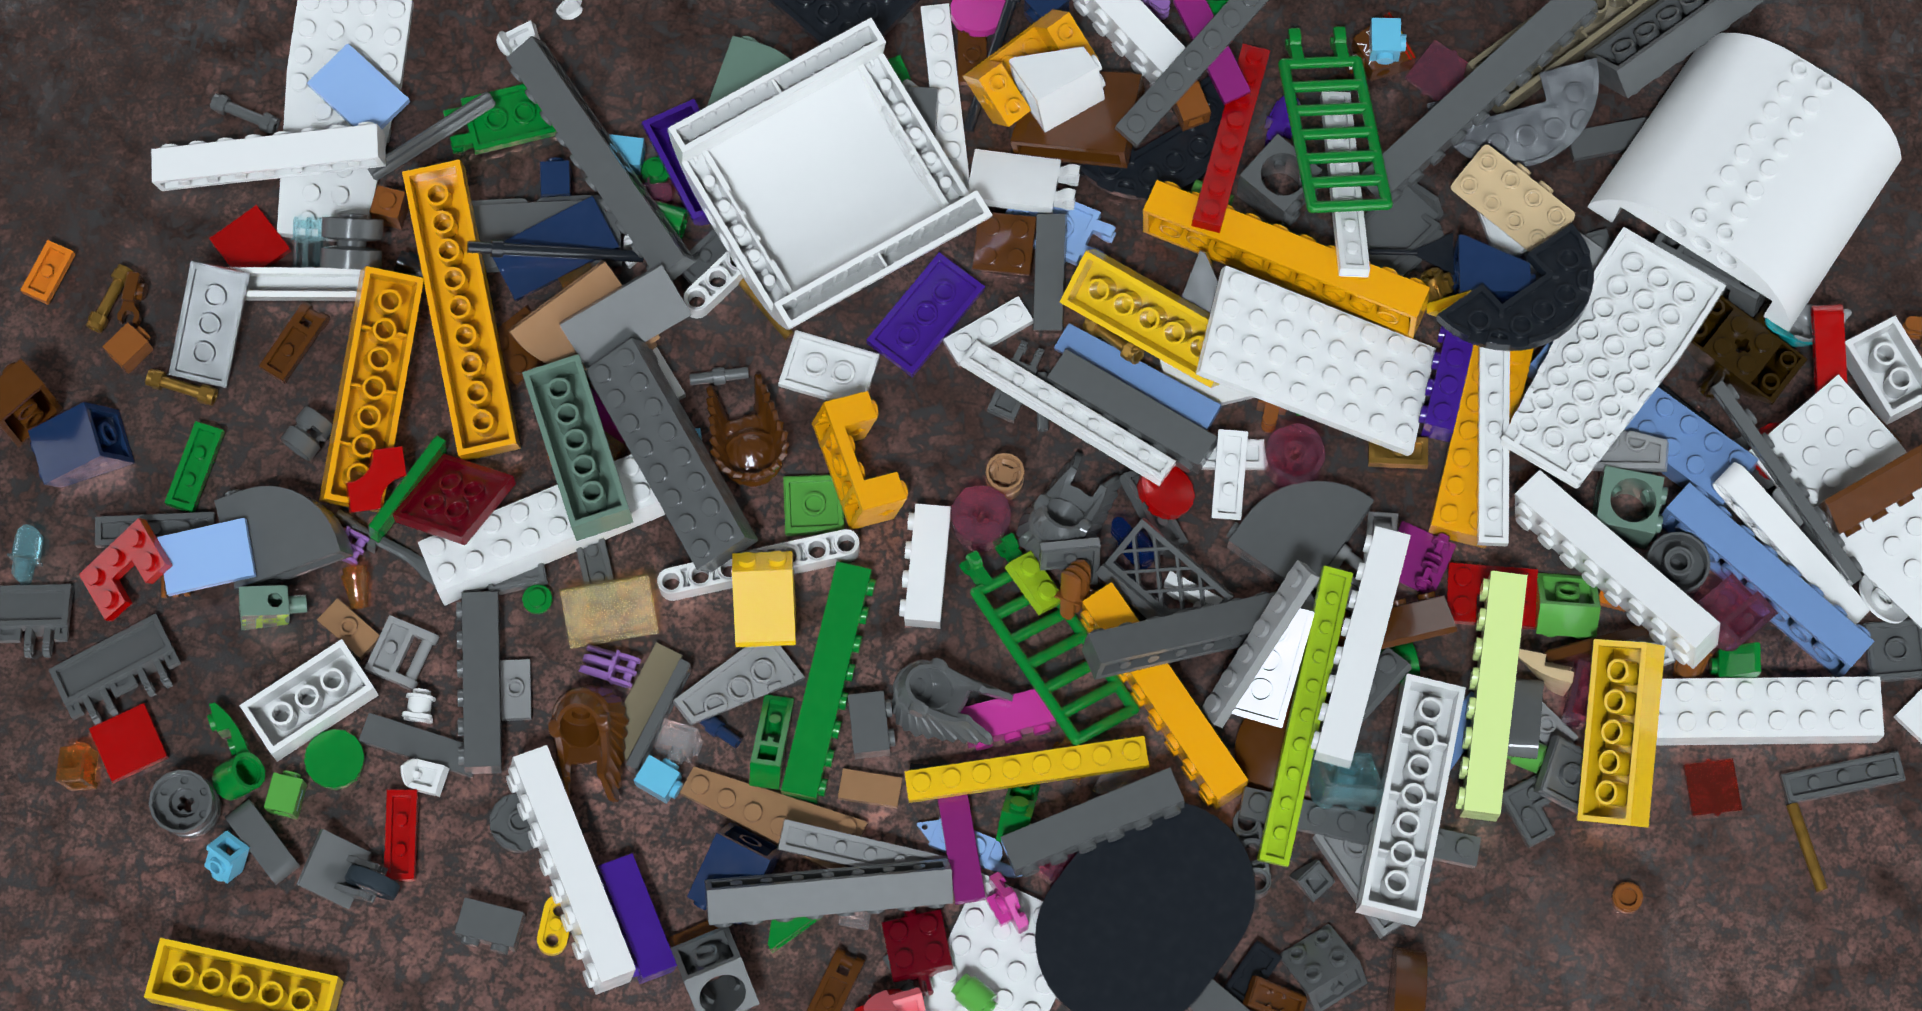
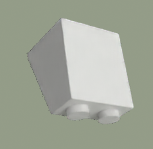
(1058, 84)

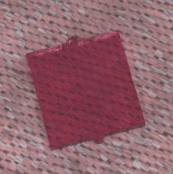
(1437, 71)

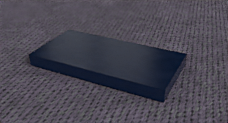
(573, 227)

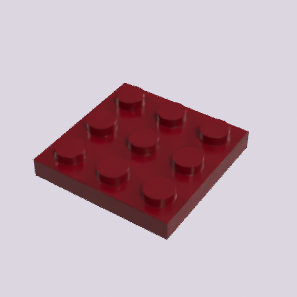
(454, 499)

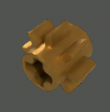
(1439, 283)

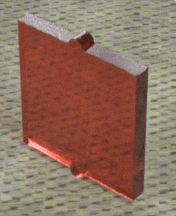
(1712, 787)

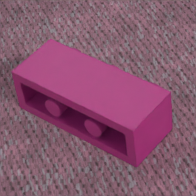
(1011, 719)

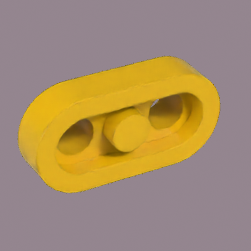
(551, 926)

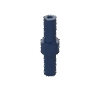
(717, 728)

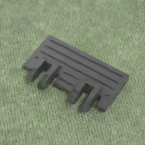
(38, 613)
(113, 666)

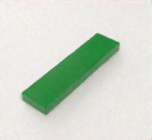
(384, 519)

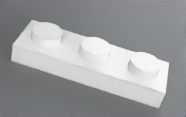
(990, 328)
(1229, 474)

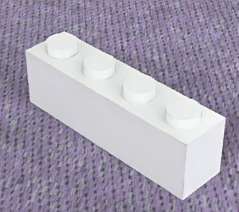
(927, 566)

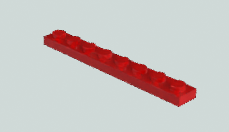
(1230, 143)

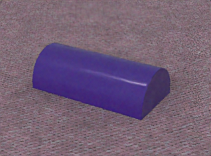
(657, 132)

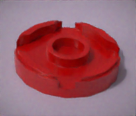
(1169, 499)

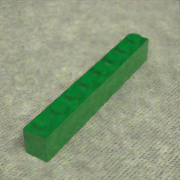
(827, 683)

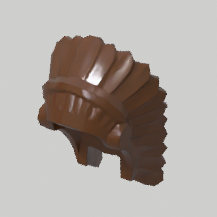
(751, 446)
(587, 730)

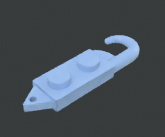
(988, 848)

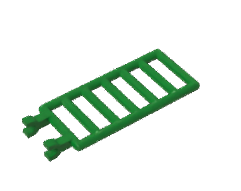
(1369, 130)
(984, 584)

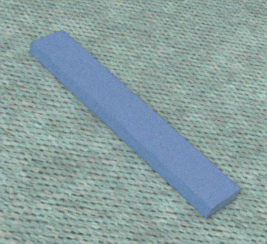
(1141, 377)

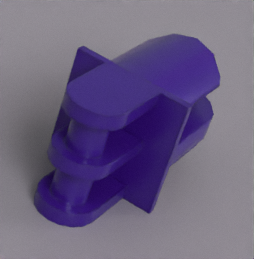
(1278, 121)

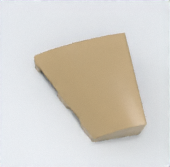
(1555, 676)

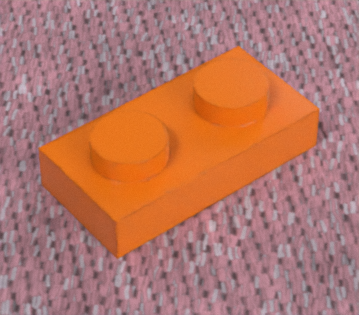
(47, 272)

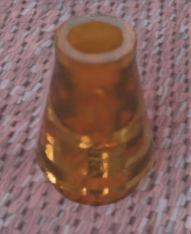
(356, 585)

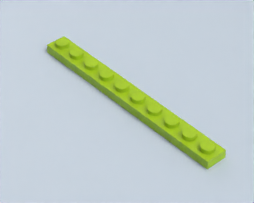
(1303, 717)

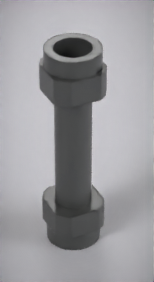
(223, 104)

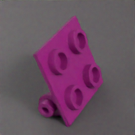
(1425, 558)

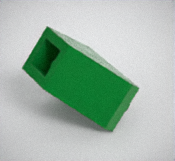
(1017, 809)

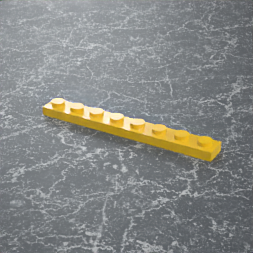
(1026, 769)

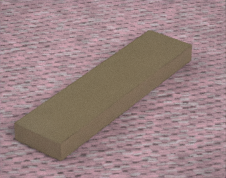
(647, 692)

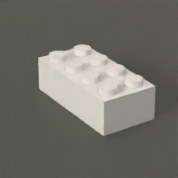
(309, 700)

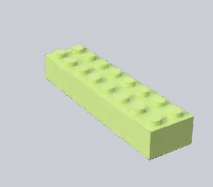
(1493, 696)

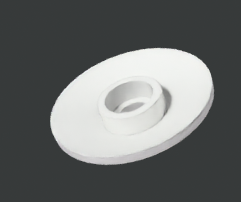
(1880, 603)

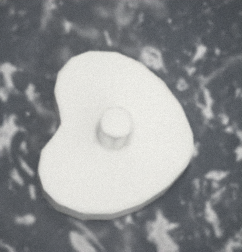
(569, 9)

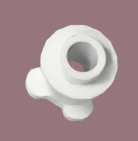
(419, 706)

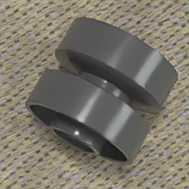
(352, 234)
(1681, 560)

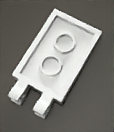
(1022, 181)

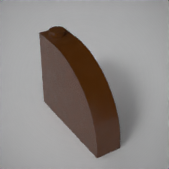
(1090, 134)
(1407, 980)

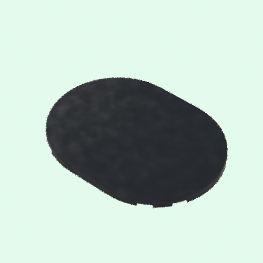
(1146, 916)

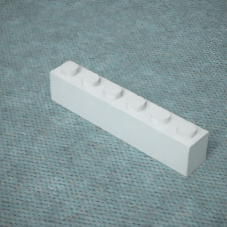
(301, 284)

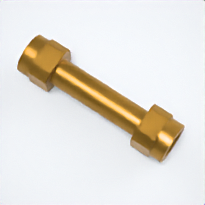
(97, 320)
(1128, 350)
(158, 379)

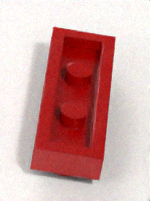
(401, 834)

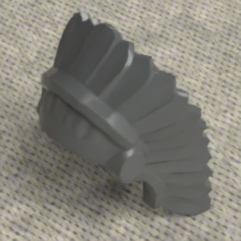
(1066, 511)
(931, 699)

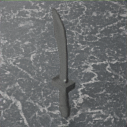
(407, 555)

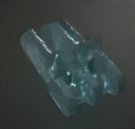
(305, 253)
(26, 553)

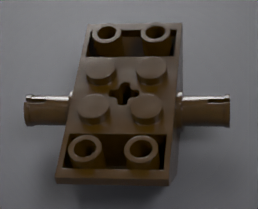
(1762, 366)

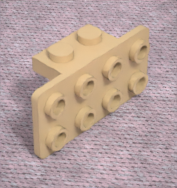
(1511, 198)

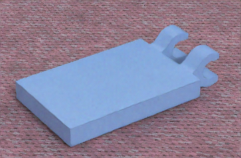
(1081, 225)

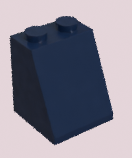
(1482, 264)
(80, 445)
(734, 854)

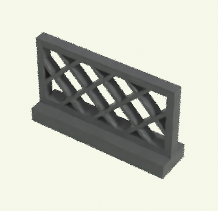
(1141, 597)

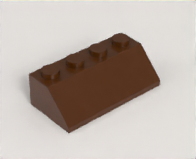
(1875, 493)
(1415, 620)

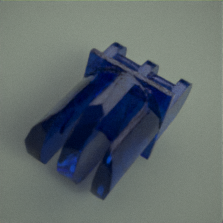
(1120, 530)

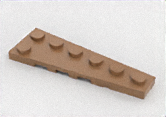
(763, 809)

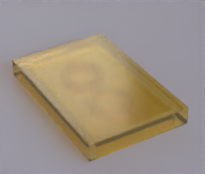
(609, 611)

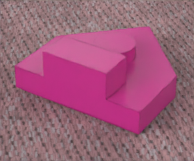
(1005, 904)

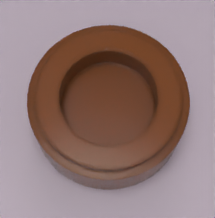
(1627, 898)

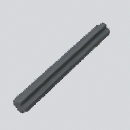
(434, 134)

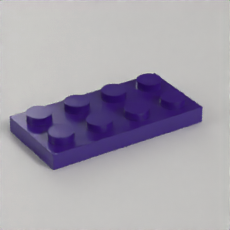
(925, 314)

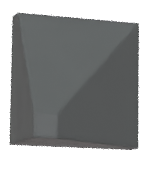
(1312, 879)

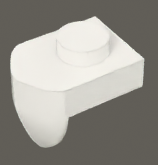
(511, 40)
(424, 776)

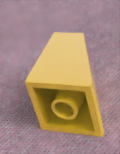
(764, 599)

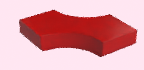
(367, 491)

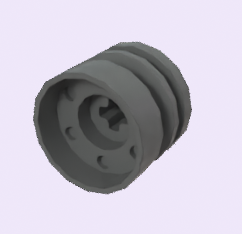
(169, 799)

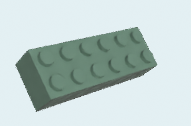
(577, 447)

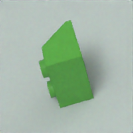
(1566, 606)

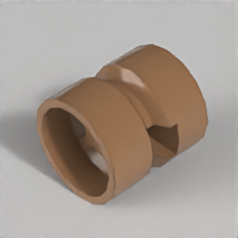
(1005, 474)

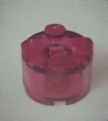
(1283, 444)
(976, 502)

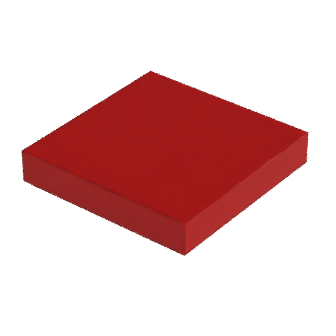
(250, 241)
(128, 743)

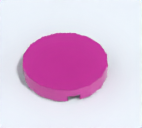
(976, 16)

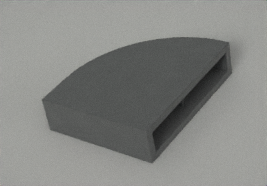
(1300, 524)
(286, 532)

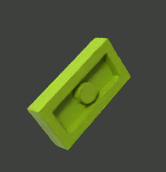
(1033, 582)

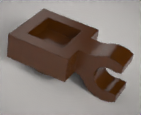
(133, 292)

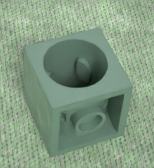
(1643, 486)

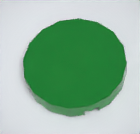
(334, 759)

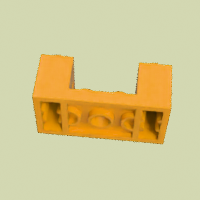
(993, 79)
(836, 428)

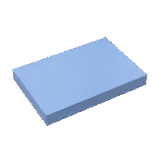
(357, 89)
(208, 556)

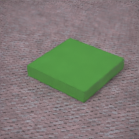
(811, 506)

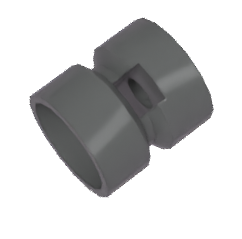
(300, 441)

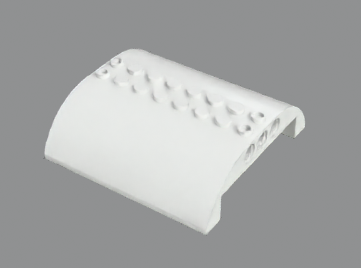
(1756, 167)
(823, 177)

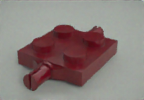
(917, 947)

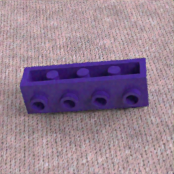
(1446, 387)
(637, 918)

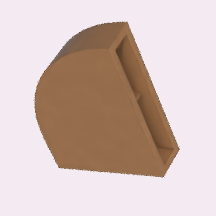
(540, 330)

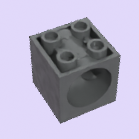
(1276, 157)
(710, 957)

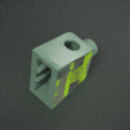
(257, 608)

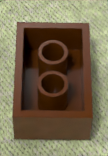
(24, 402)

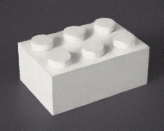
(1886, 369)

